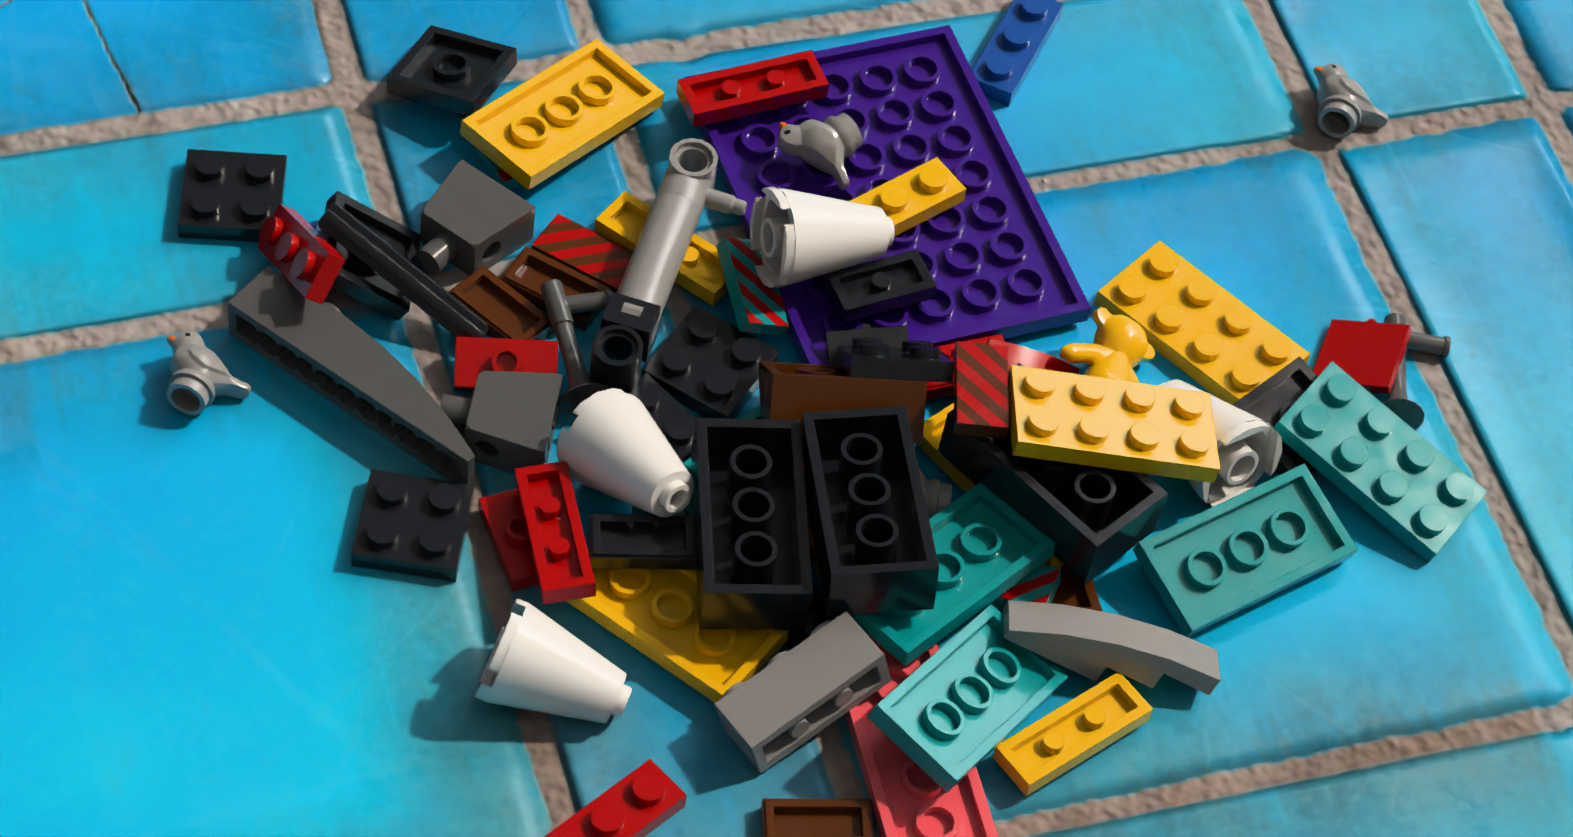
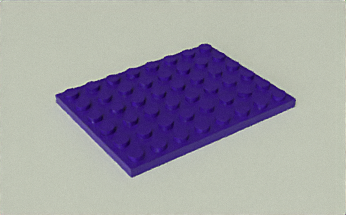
(914, 103)

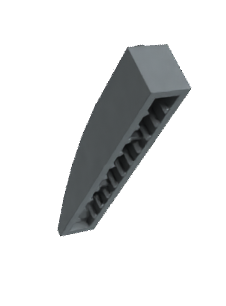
(348, 370)

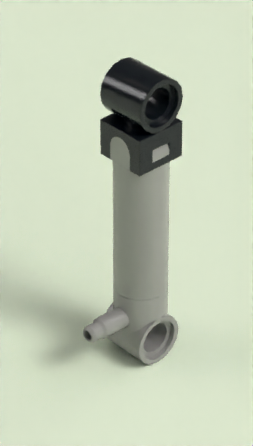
(634, 311)

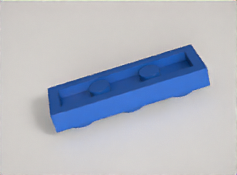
(1015, 47)

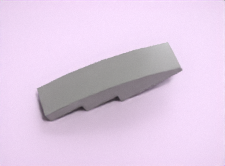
(1097, 639)

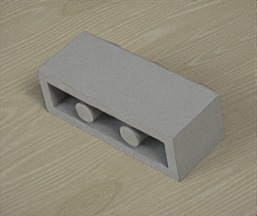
(802, 691)

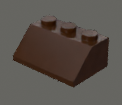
(797, 388)

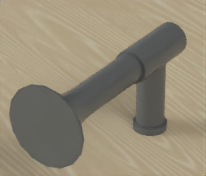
(559, 312)
(1398, 400)

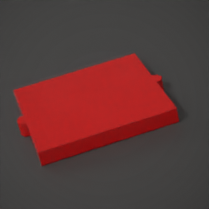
(1365, 351)

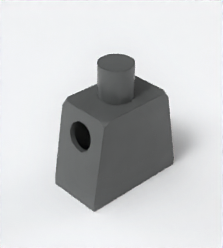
(472, 222)
(508, 418)

